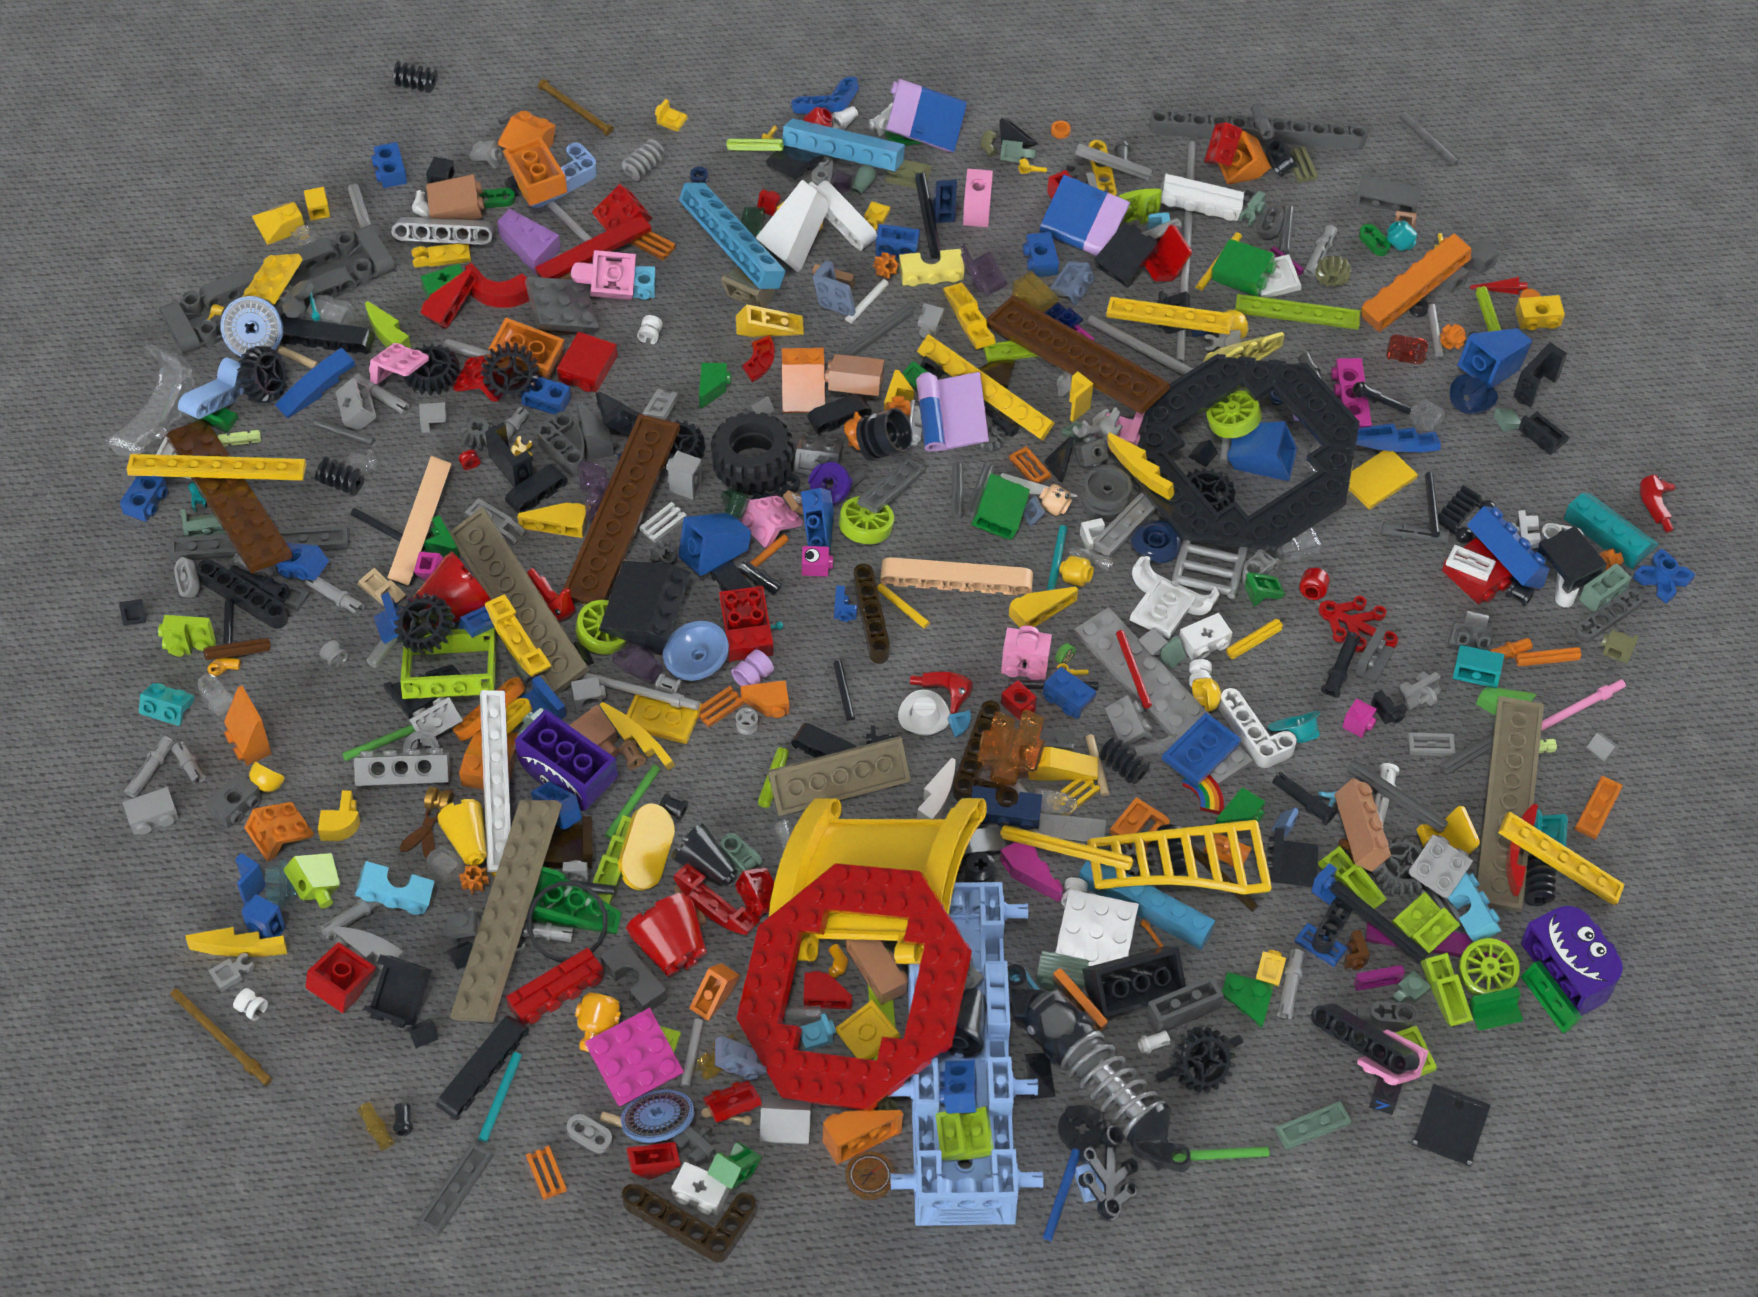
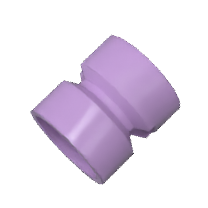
(753, 670)

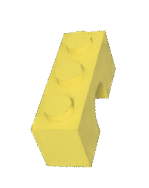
(915, 271)

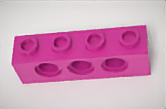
(1346, 374)

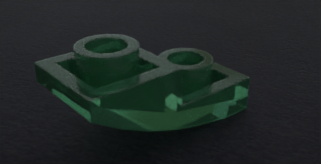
(752, 219)

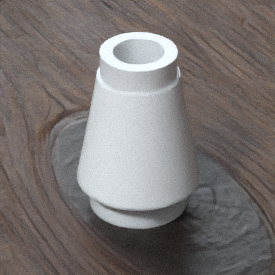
(844, 117)

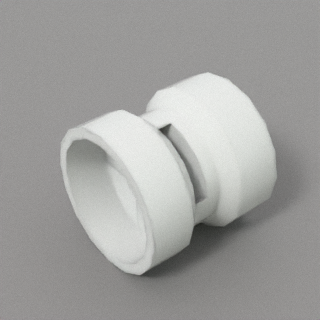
(650, 329)
(1199, 669)
(1073, 884)
(249, 1003)

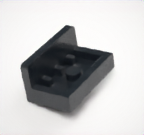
(1543, 432)

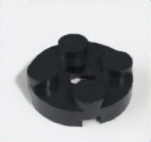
(1079, 1115)

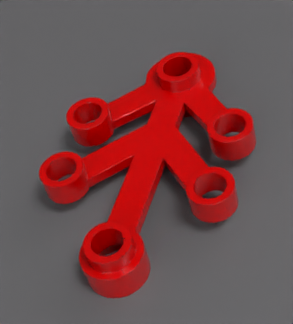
(1354, 622)

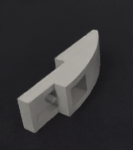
(366, 944)

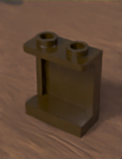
(570, 845)

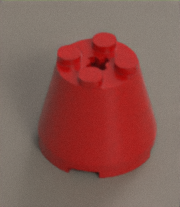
(455, 586)
(669, 934)

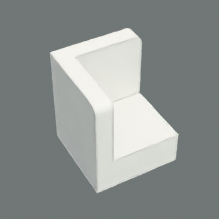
(1090, 530)

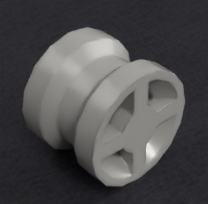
(333, 654)
(746, 715)

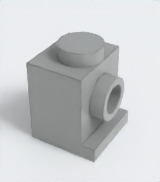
(930, 320)

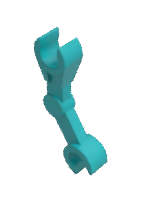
(196, 497)

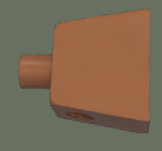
(597, 729)

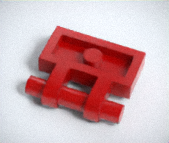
(732, 1100)

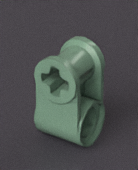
(743, 856)

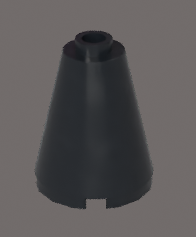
(705, 855)
(970, 1025)

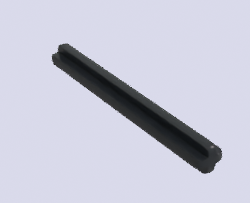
(928, 215)
(1378, 921)

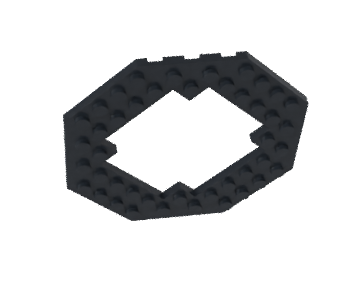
(1292, 511)

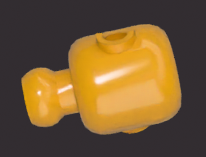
(596, 1015)

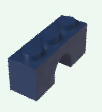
(1023, 814)

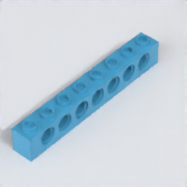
(732, 236)

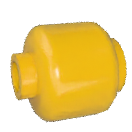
(1076, 571)

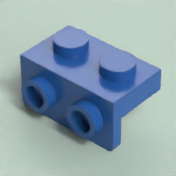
(1067, 692)

